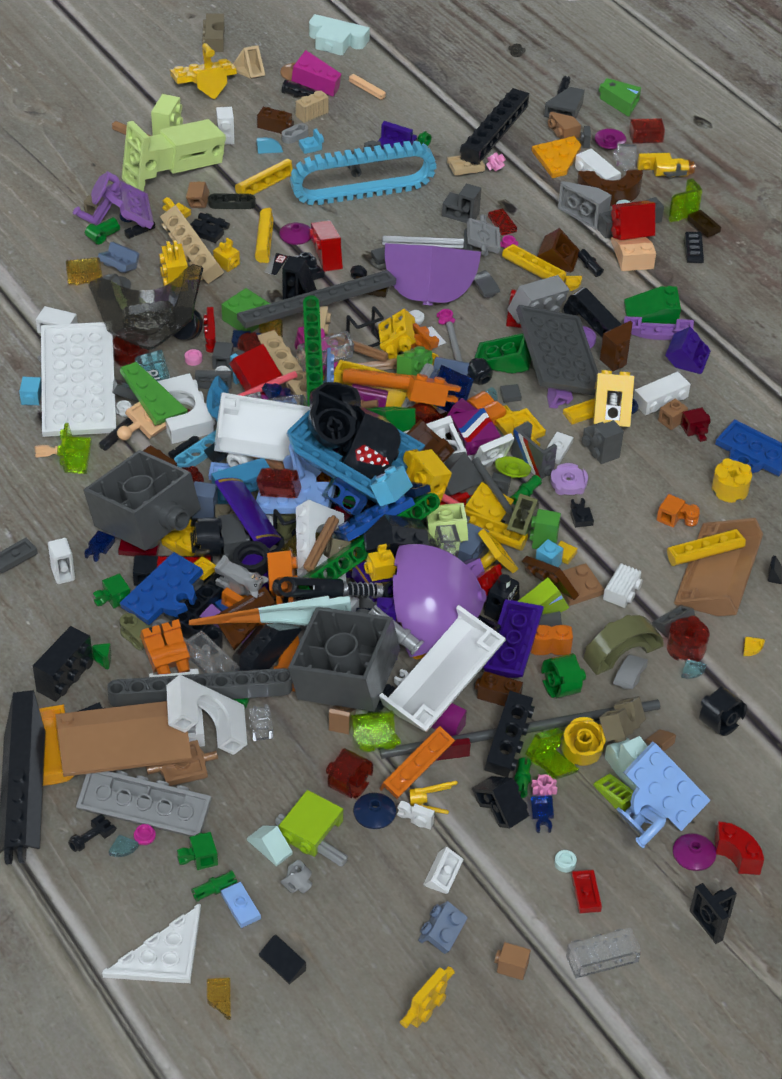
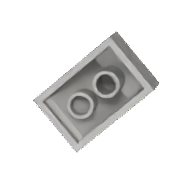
(583, 202)

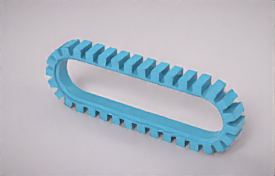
(369, 156)

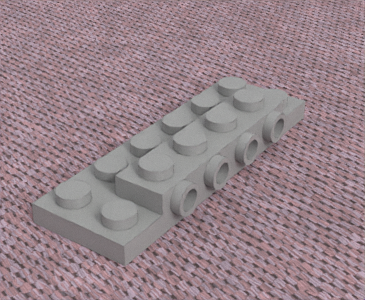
(144, 802)

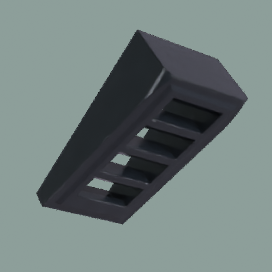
(693, 246)

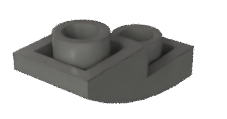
(486, 284)

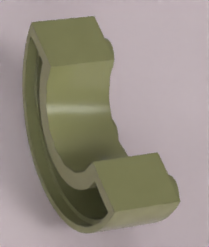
(618, 638)

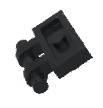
(206, 230)

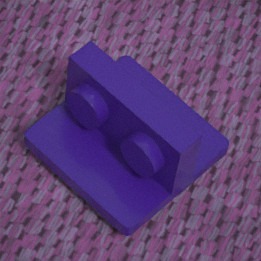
(395, 133)

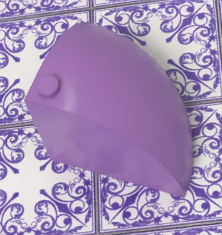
(431, 271)
(429, 590)

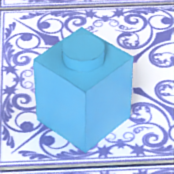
(30, 391)
(550, 553)

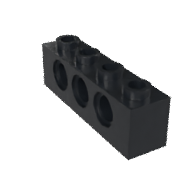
(502, 763)

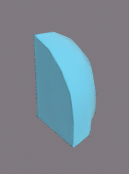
(268, 145)

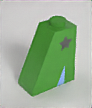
(620, 95)

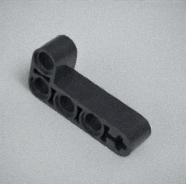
(592, 310)

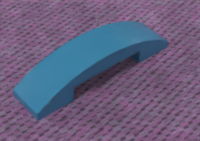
(214, 396)

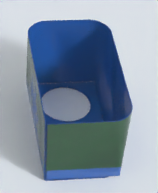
(359, 505)

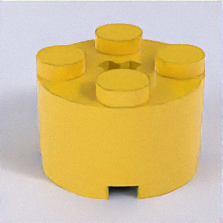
(731, 480)
(583, 741)

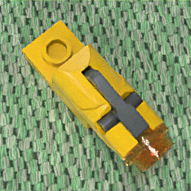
(664, 165)

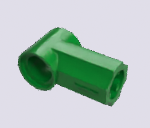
(99, 232)

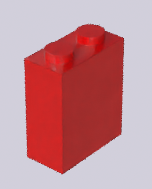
(633, 220)
(255, 368)

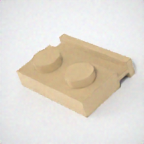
(462, 167)

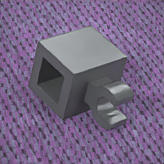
(222, 354)

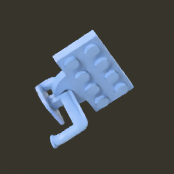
(310, 488)
(660, 794)

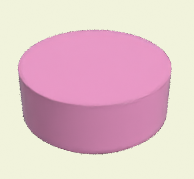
(193, 357)

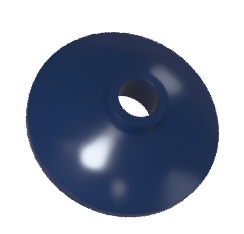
(374, 817)

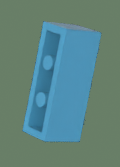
(246, 472)

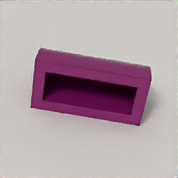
(452, 720)

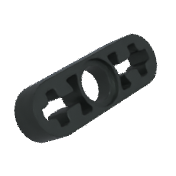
(242, 201)

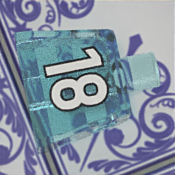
(154, 364)

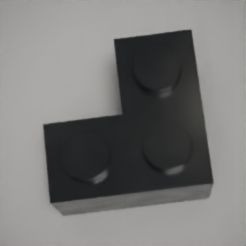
(503, 798)

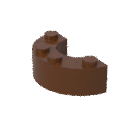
(622, 189)

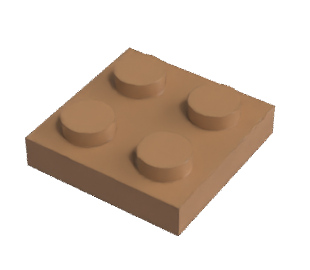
(584, 582)

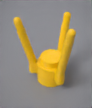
(419, 795)

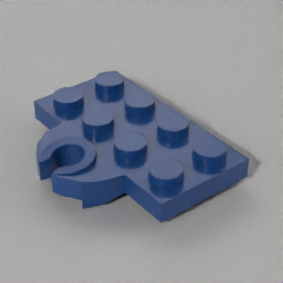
(751, 448)
(364, 521)
(164, 590)

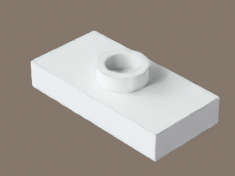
(563, 444)

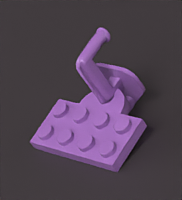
(132, 202)

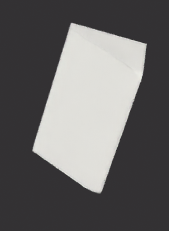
(443, 870)

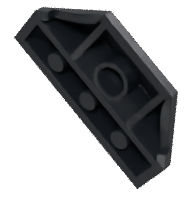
(396, 532)
(265, 646)

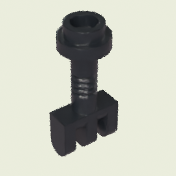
(99, 826)

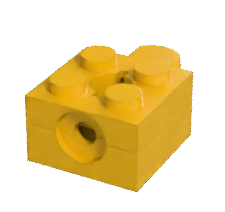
(172, 261)
(428, 469)

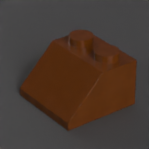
(559, 250)
(616, 346)

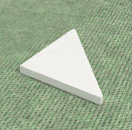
(163, 956)

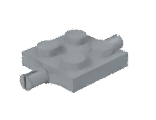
(483, 235)

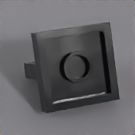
(713, 910)

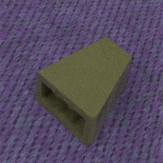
(522, 515)

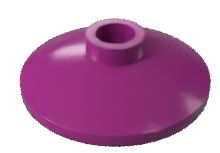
(609, 138)
(295, 233)
(691, 858)

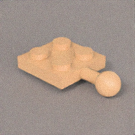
(140, 420)

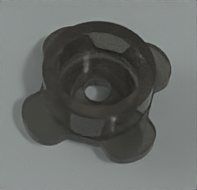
(516, 50)

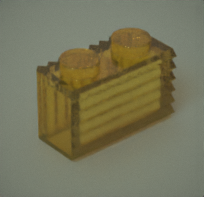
(83, 270)

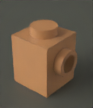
(197, 194)
(671, 414)
(512, 960)

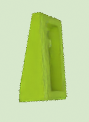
(615, 800)

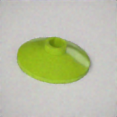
(512, 467)

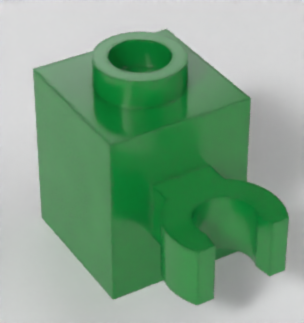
(114, 591)
(201, 850)

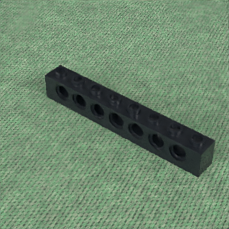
(494, 126)

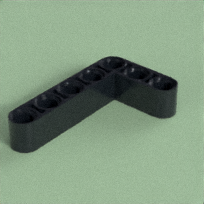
(206, 595)

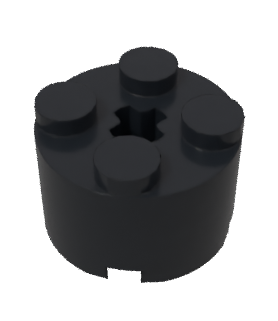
(206, 537)
(722, 711)

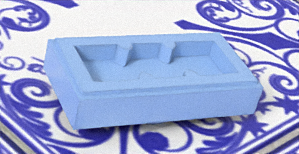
(240, 904)

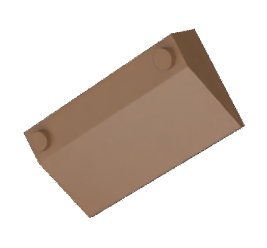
(719, 581)
(119, 739)

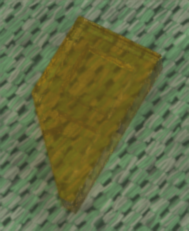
(219, 995)

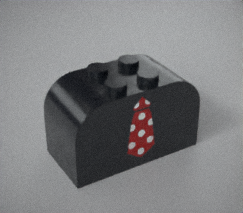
(372, 445)

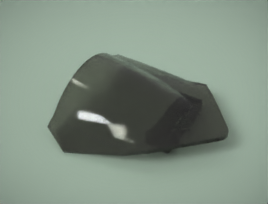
(148, 315)

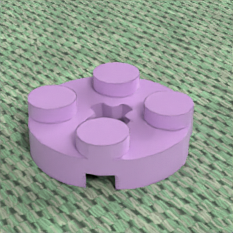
(569, 487)

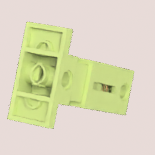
(173, 149)

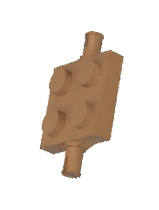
(185, 771)

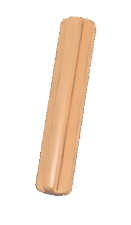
(366, 86)

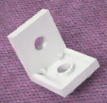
(492, 450)

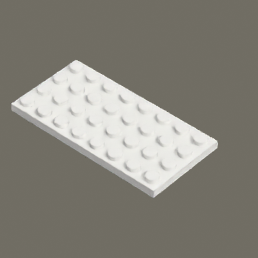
(77, 379)

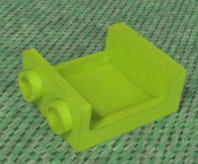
(310, 822)

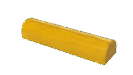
(265, 178)
(264, 236)
(531, 263)
(498, 530)
(705, 547)

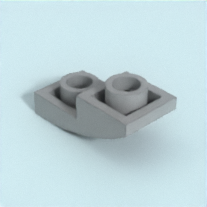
(630, 671)

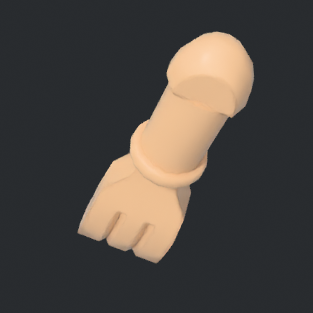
(45, 450)

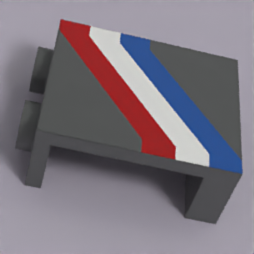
(540, 460)

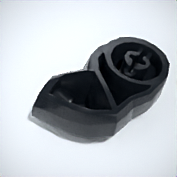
(333, 413)

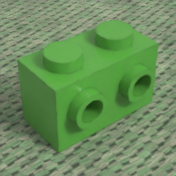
(413, 360)
(545, 527)

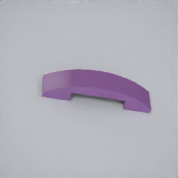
(657, 330)

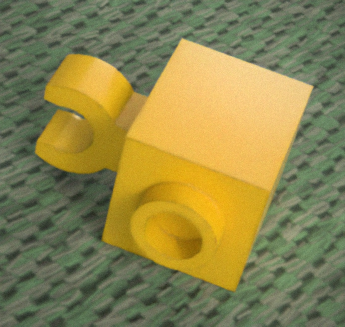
(226, 255)
(380, 564)

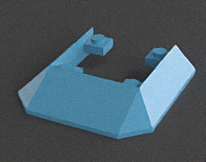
(330, 462)

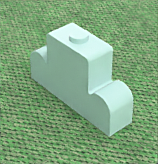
(337, 35)
(622, 754)

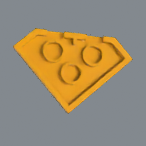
(557, 155)

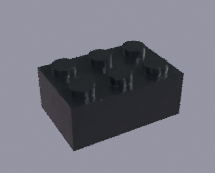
(63, 663)

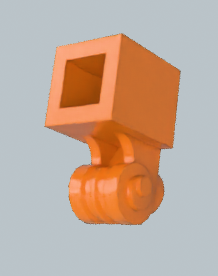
(674, 509)

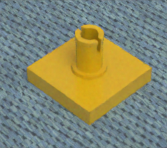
(496, 552)

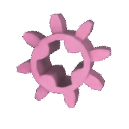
(495, 161)
(544, 786)

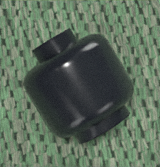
(480, 371)

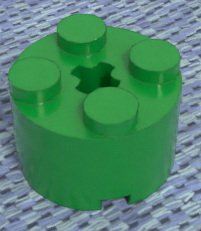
(563, 676)

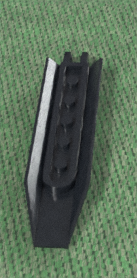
(22, 777)

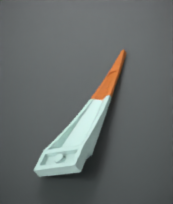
(291, 613)

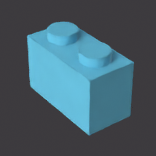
(391, 485)

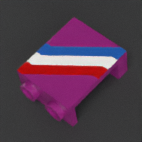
(475, 429)

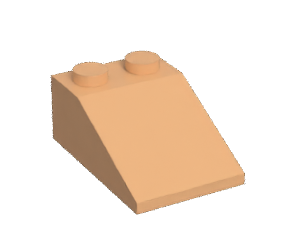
(634, 253)

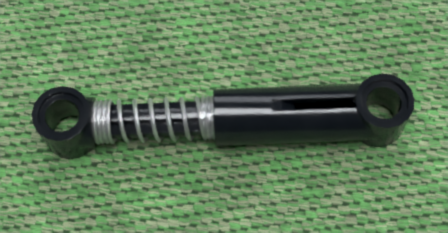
(330, 587)

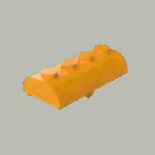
(52, 761)

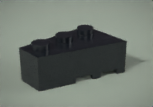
(296, 278)

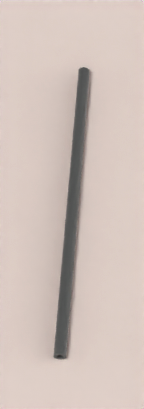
(533, 727)

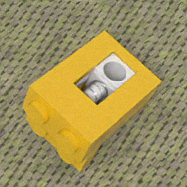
(616, 383)

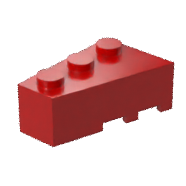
(327, 245)

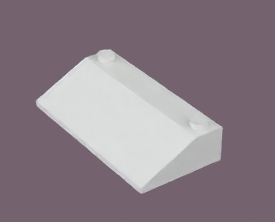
(255, 426)
(444, 671)

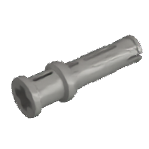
(404, 635)

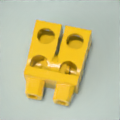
(398, 335)

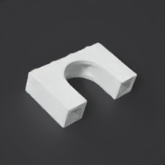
(195, 422)
(309, 520)
(183, 701)

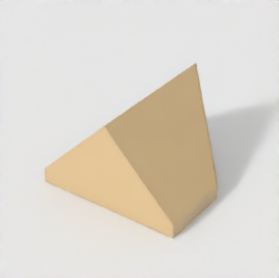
(250, 62)

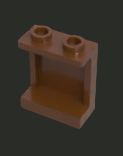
(425, 435)

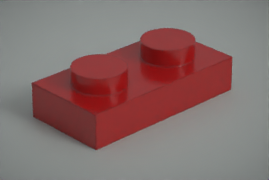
(586, 891)

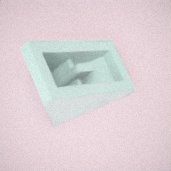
(271, 844)

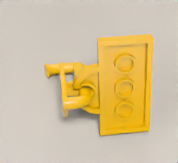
(210, 76)

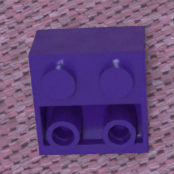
(688, 351)

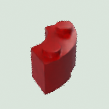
(739, 848)

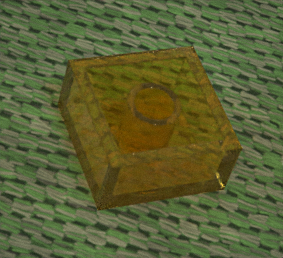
(276, 325)

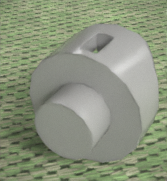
(297, 878)

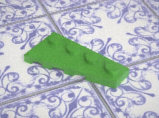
(153, 396)

